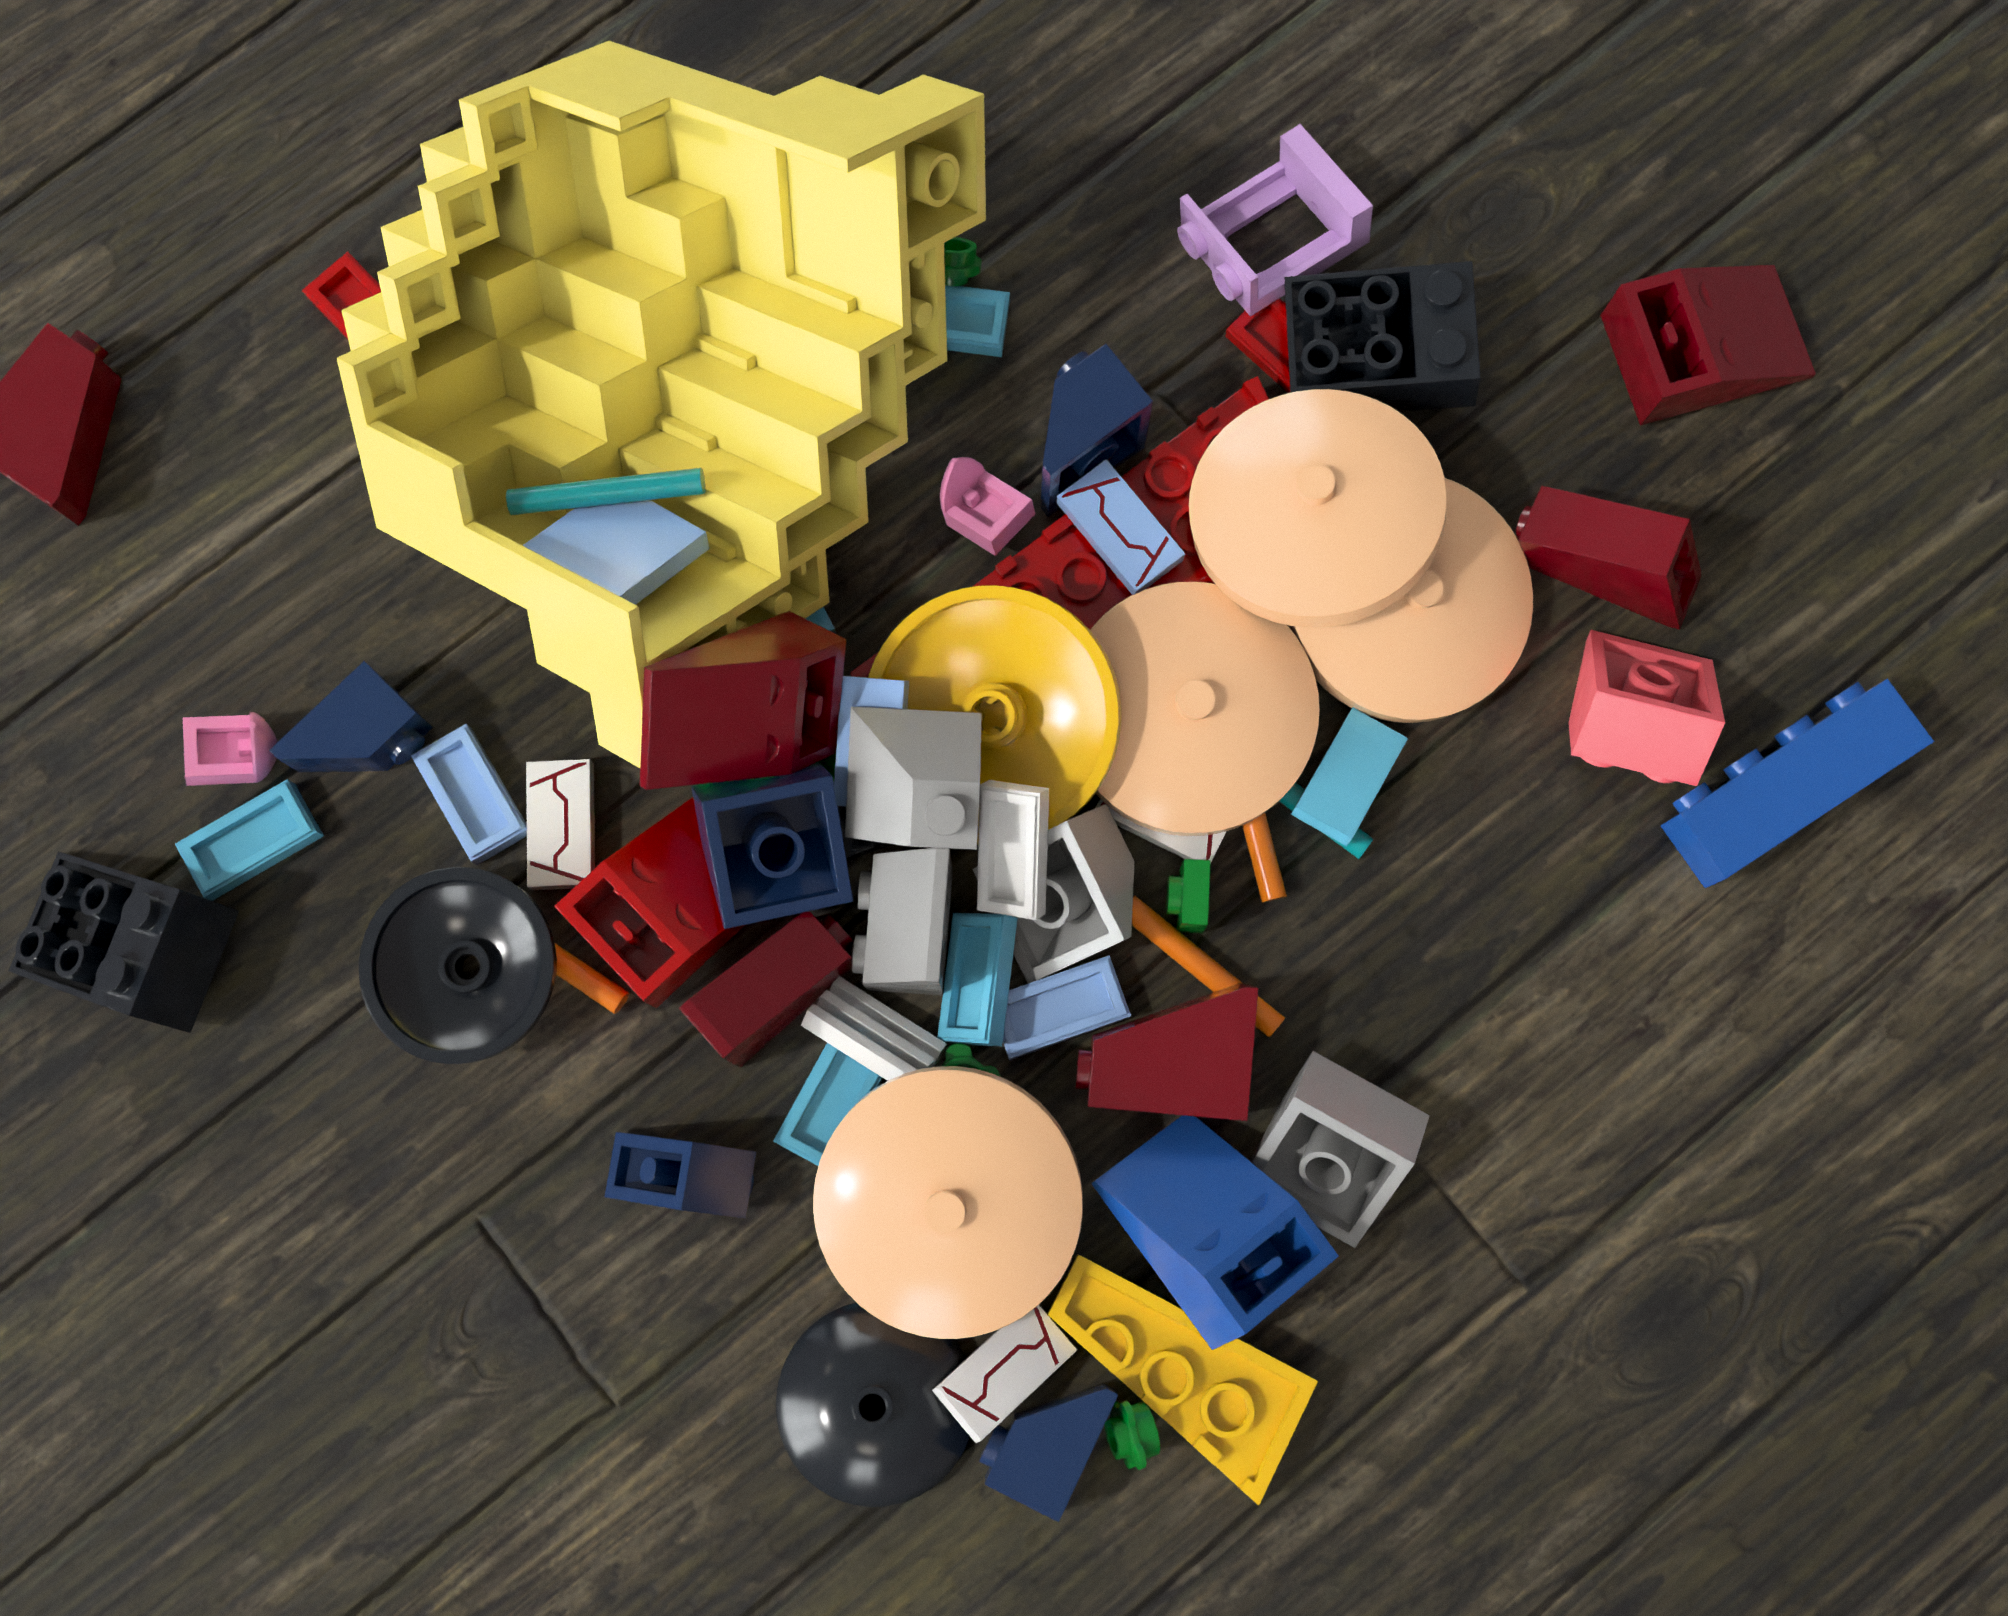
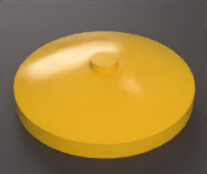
(1032, 675)

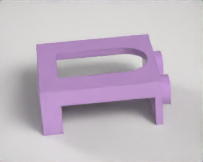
(1301, 171)

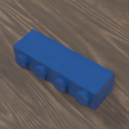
(1795, 783)

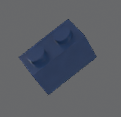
(1093, 418)
(773, 845)

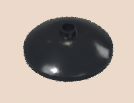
(417, 955)
(823, 1420)

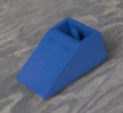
(1214, 1228)

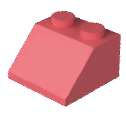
(1645, 709)

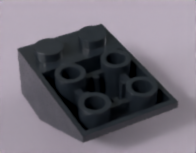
(1387, 334)
(123, 942)

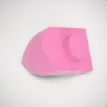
(982, 505)
(227, 749)

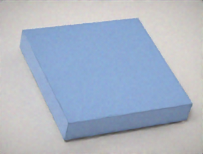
(622, 546)

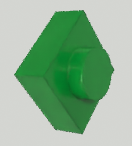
(1189, 895)

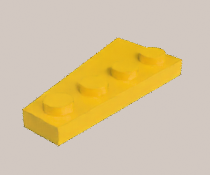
(1224, 1401)

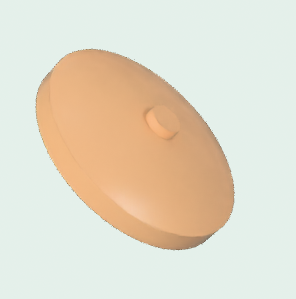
(1318, 508)
(1444, 638)
(1210, 710)
(948, 1202)

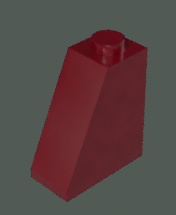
(57, 419)
(1613, 552)
(770, 987)
(1177, 1059)

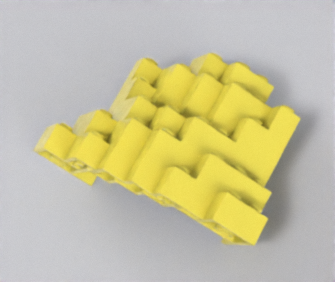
(654, 284)

